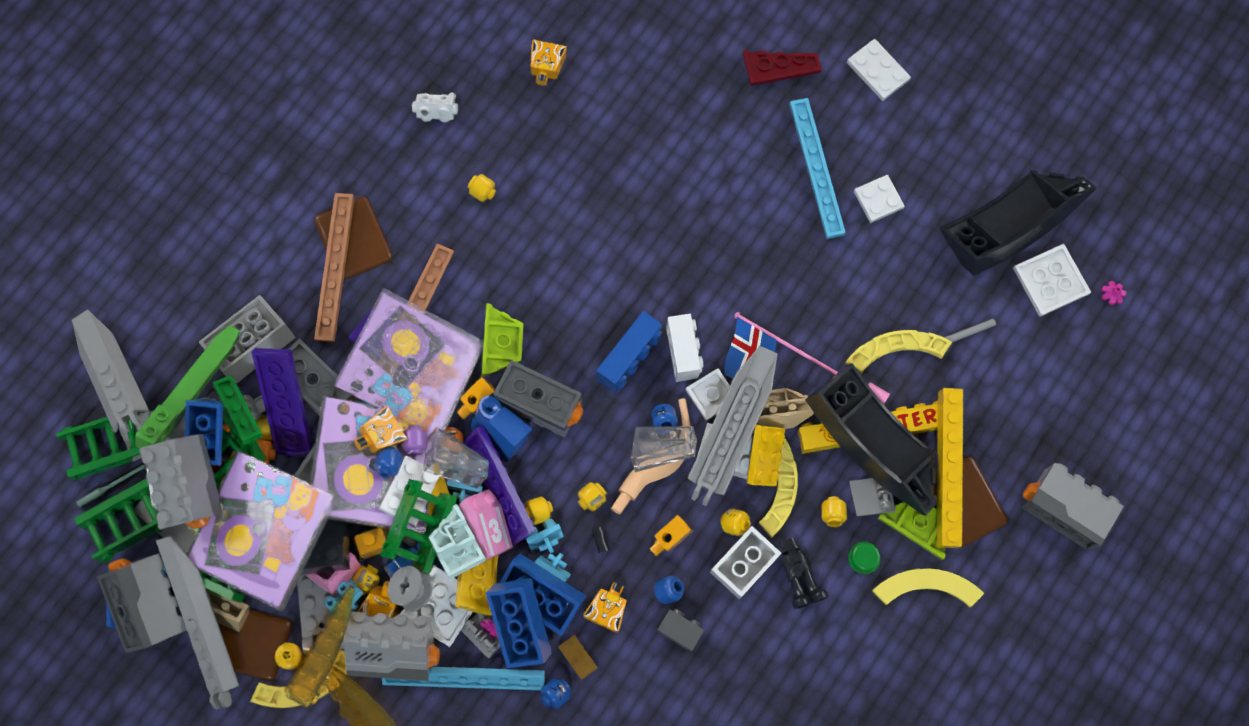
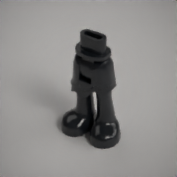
(795, 564)

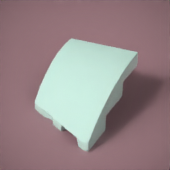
(456, 544)

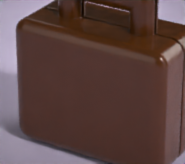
(366, 242)
(979, 504)
(255, 645)

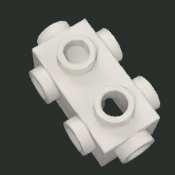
(435, 107)

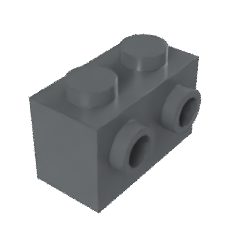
(680, 630)

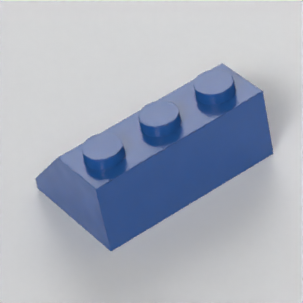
(206, 418)

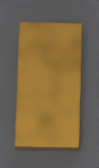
(577, 657)

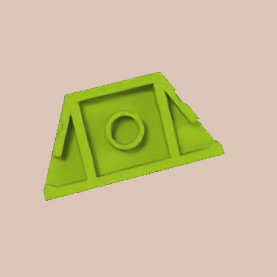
(501, 341)
(915, 527)

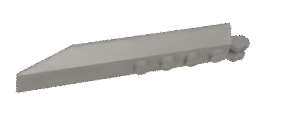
(108, 371)
(734, 424)
(199, 622)

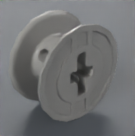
(410, 588)

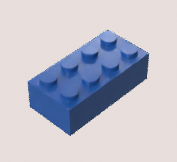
(628, 352)
(555, 598)
(518, 623)

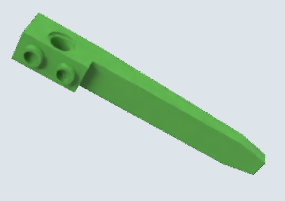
(169, 414)

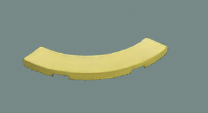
(898, 341)
(785, 493)
(928, 579)
(276, 696)

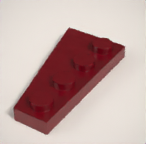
(774, 67)

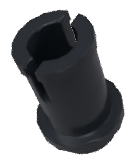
(600, 539)

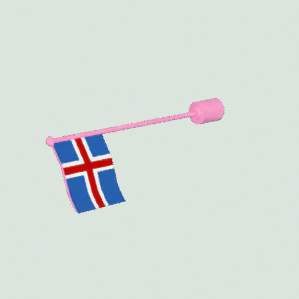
(750, 336)

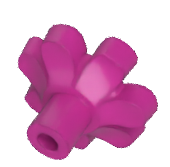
(1113, 293)
(489, 627)

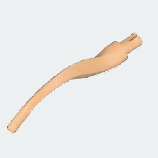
(638, 480)

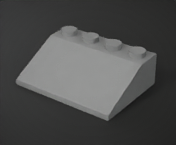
(258, 329)

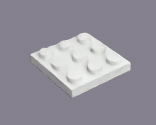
(1051, 280)
(441, 606)

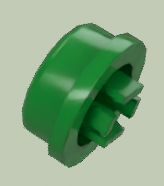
(864, 558)

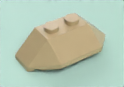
(784, 409)

